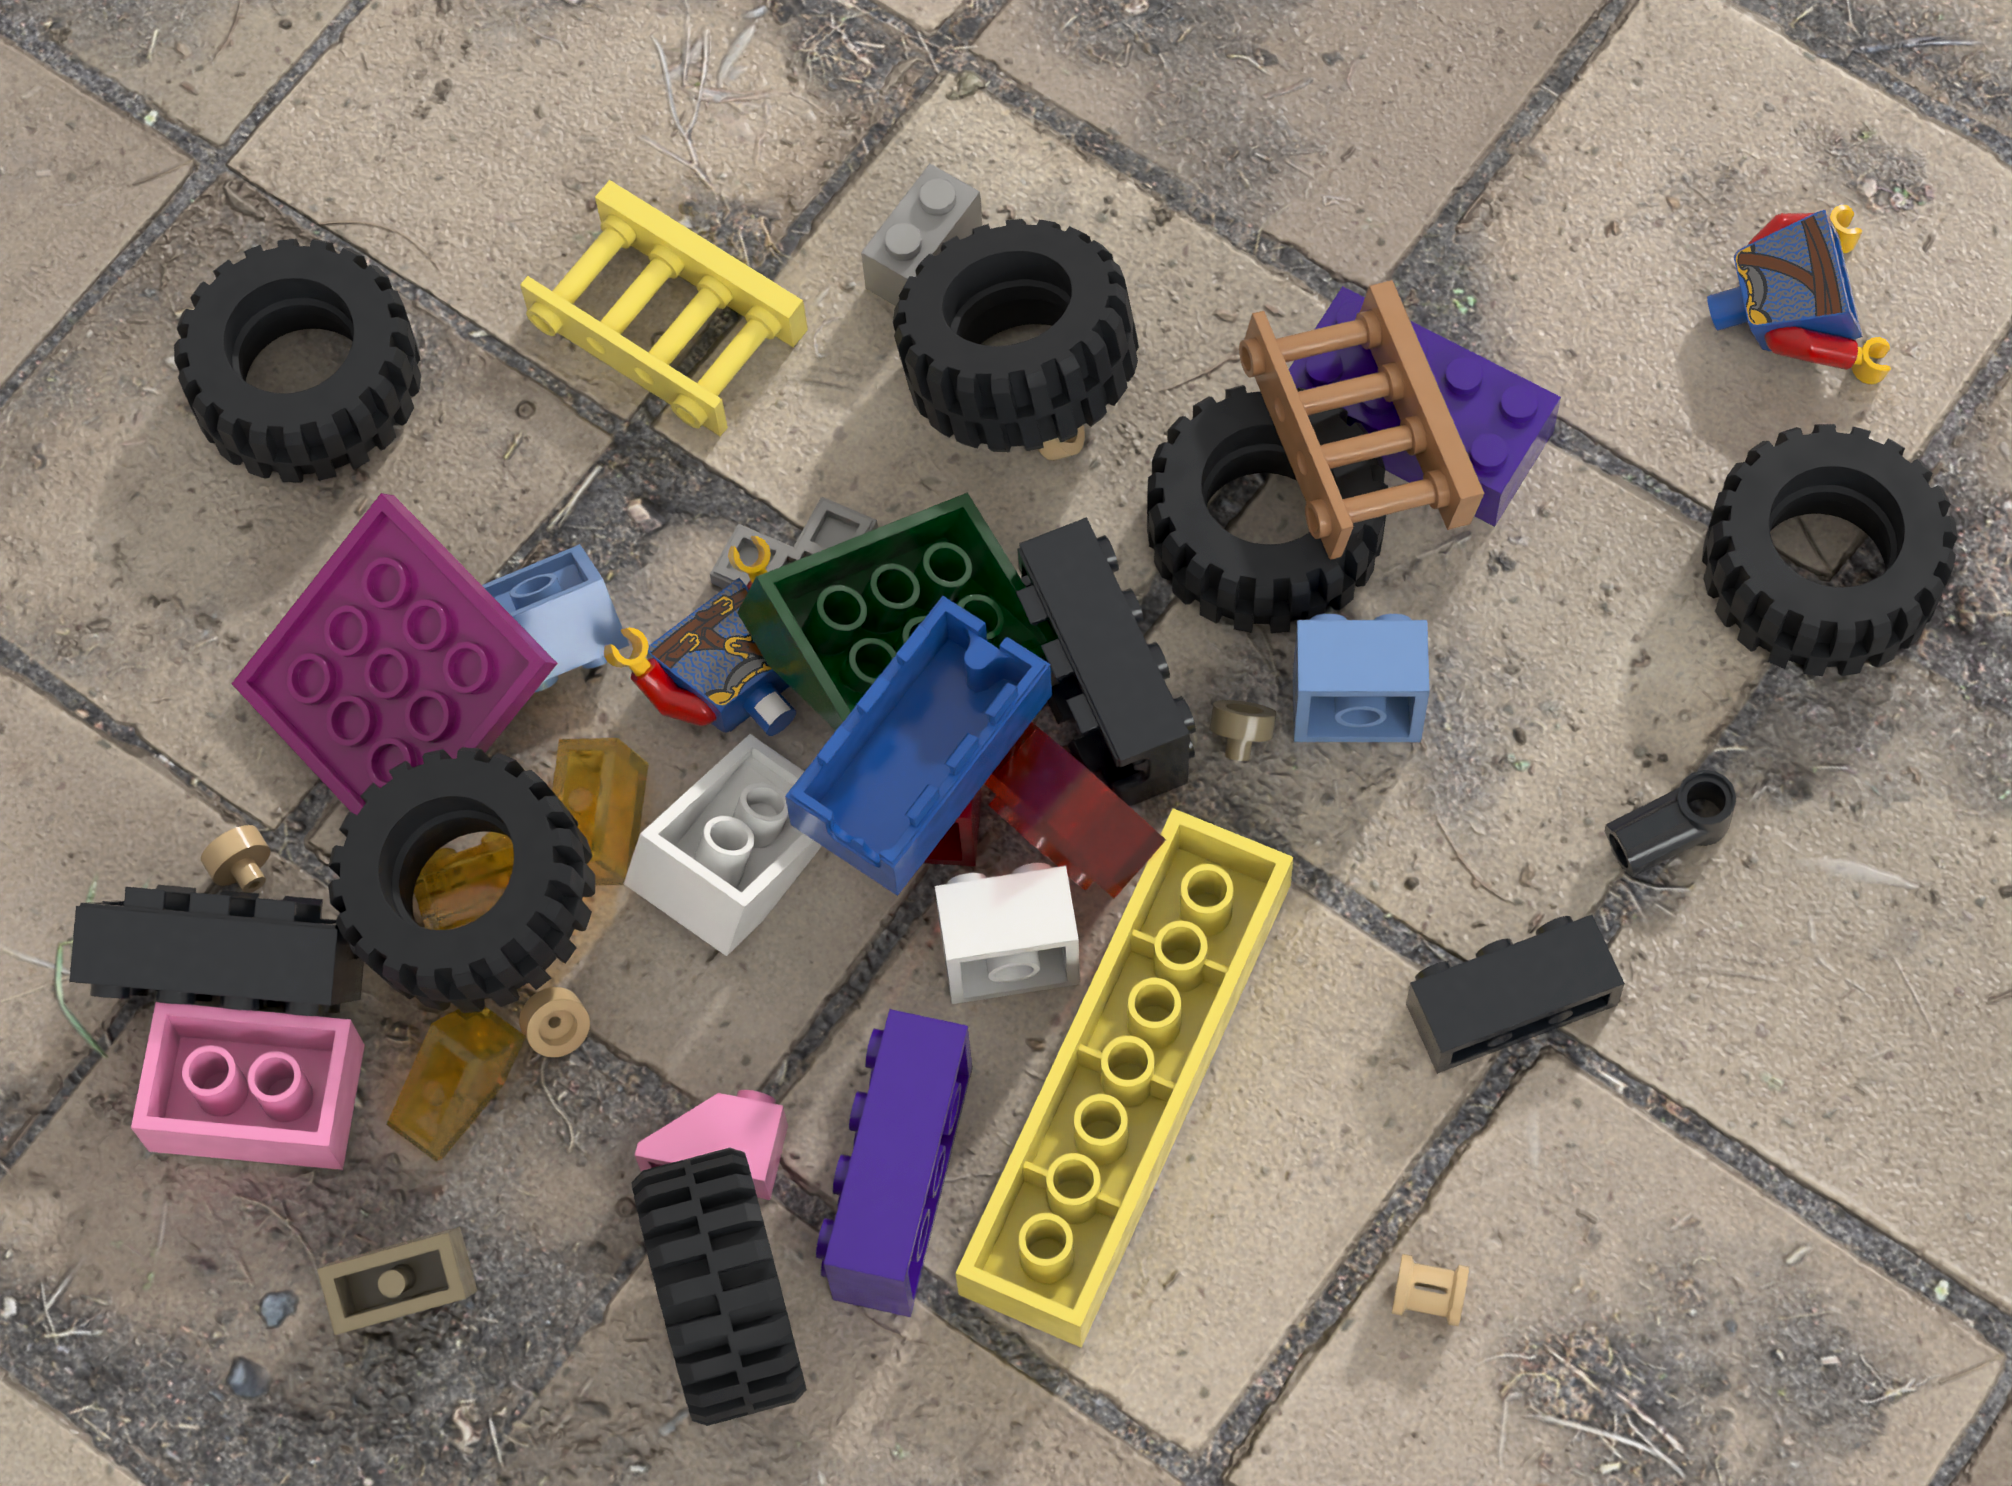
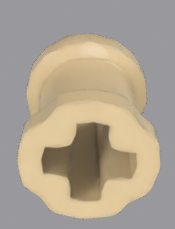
(1446, 1280)

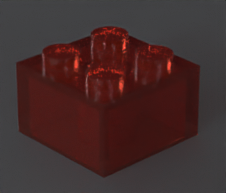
(1070, 814)

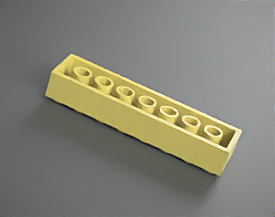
(1125, 1078)

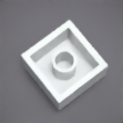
(1008, 933)

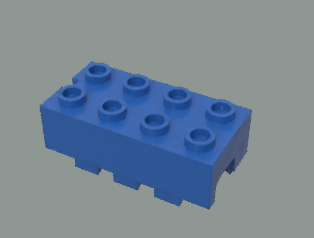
(919, 746)

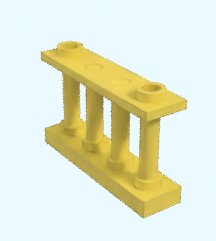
(672, 253)

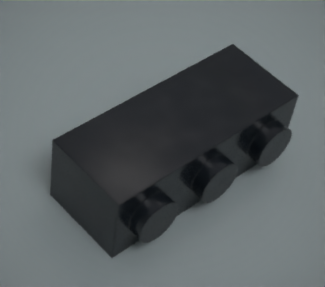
(1513, 991)

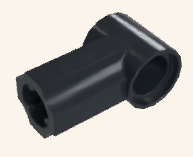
(1669, 826)

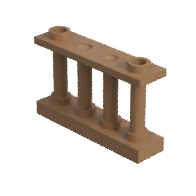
(1401, 378)

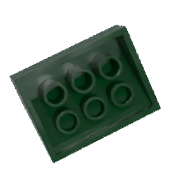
(849, 609)

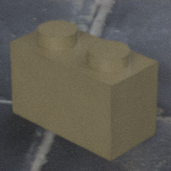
(397, 1280)

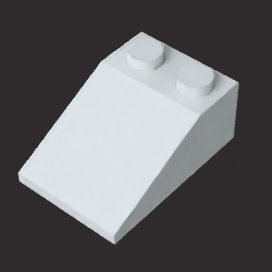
(724, 847)

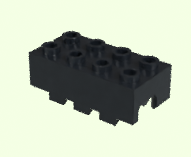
(1104, 665)
(215, 945)

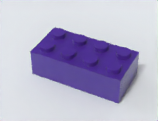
(1495, 411)
(897, 1162)

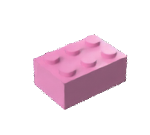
(248, 1085)

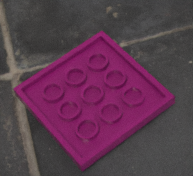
(391, 658)

